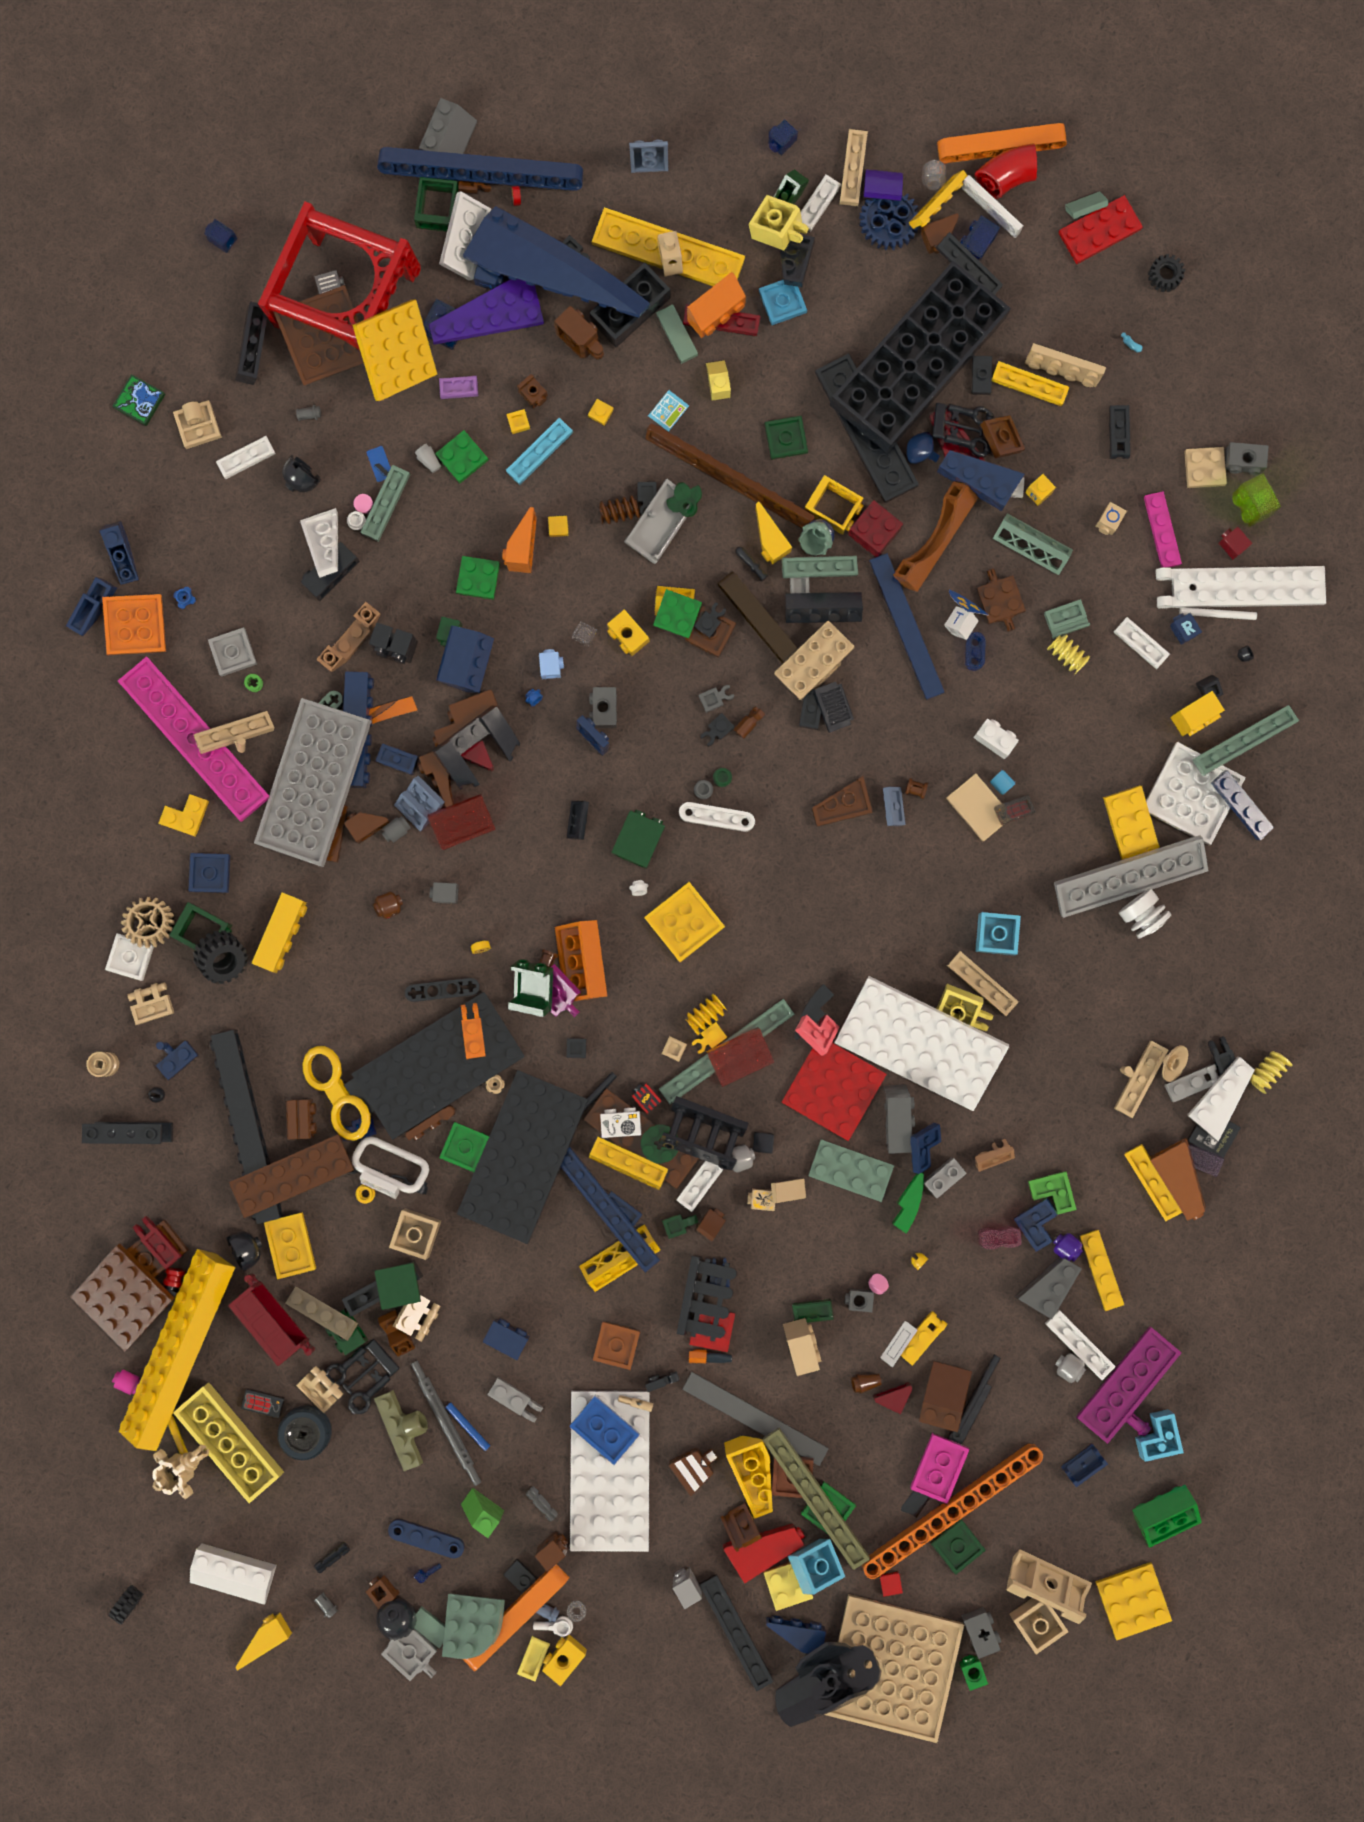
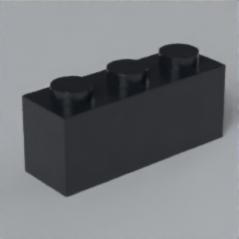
(323, 585)

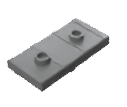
(656, 525)

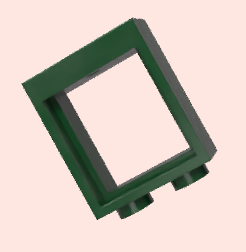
(434, 222)
(186, 918)

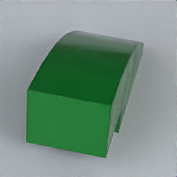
(910, 1203)

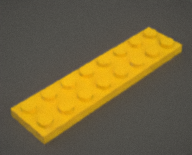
(639, 241)

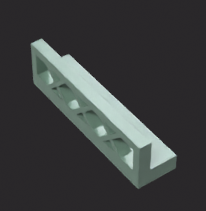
(1036, 538)

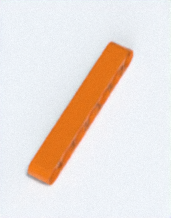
(993, 143)
(523, 1610)

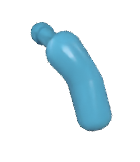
(1130, 343)

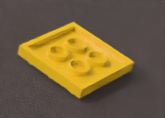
(684, 922)
(1133, 1601)

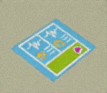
(668, 410)

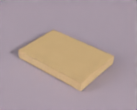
(976, 806)

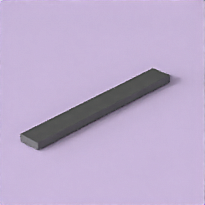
(752, 1416)

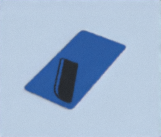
(379, 463)

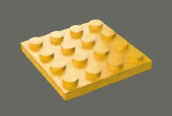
(395, 350)

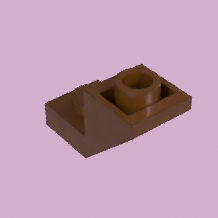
(398, 1340)

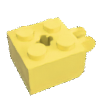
(777, 223)
(968, 1003)

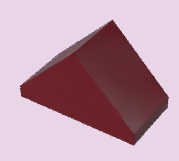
(478, 755)
(894, 1398)

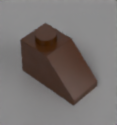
(936, 231)
(364, 825)
(711, 1223)

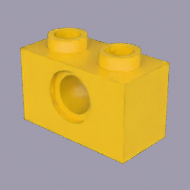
(623, 622)
(558, 1670)

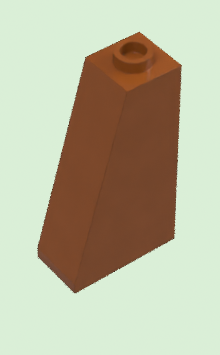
(1180, 1177)

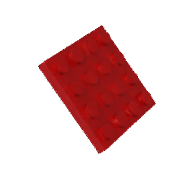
(834, 1089)

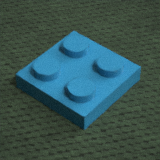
(782, 302)

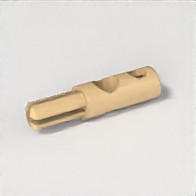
(633, 1402)

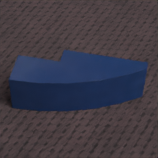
(90, 606)

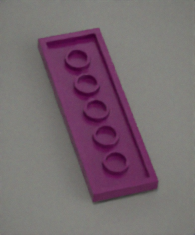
(1128, 1384)

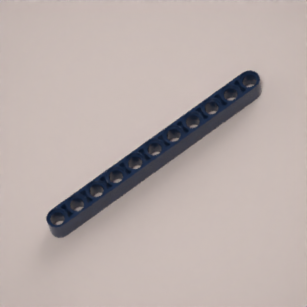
(480, 168)

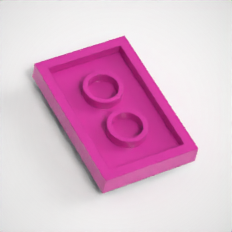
(939, 1468)

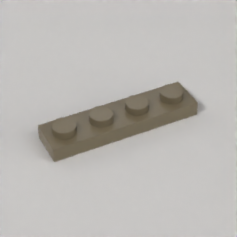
(321, 1313)

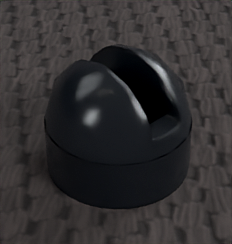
(1245, 654)
(157, 1090)

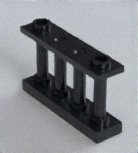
(716, 1120)
(127, 1132)

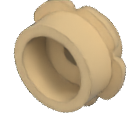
(495, 1089)

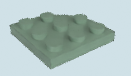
(471, 1625)

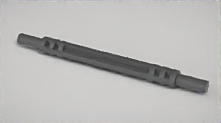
(446, 1423)

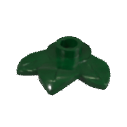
(683, 497)

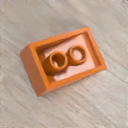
(521, 545)

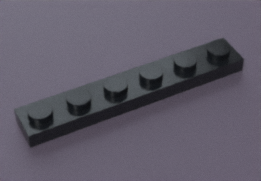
(736, 1632)

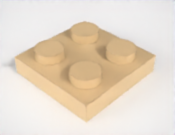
(1205, 467)

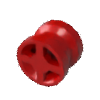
(174, 1277)

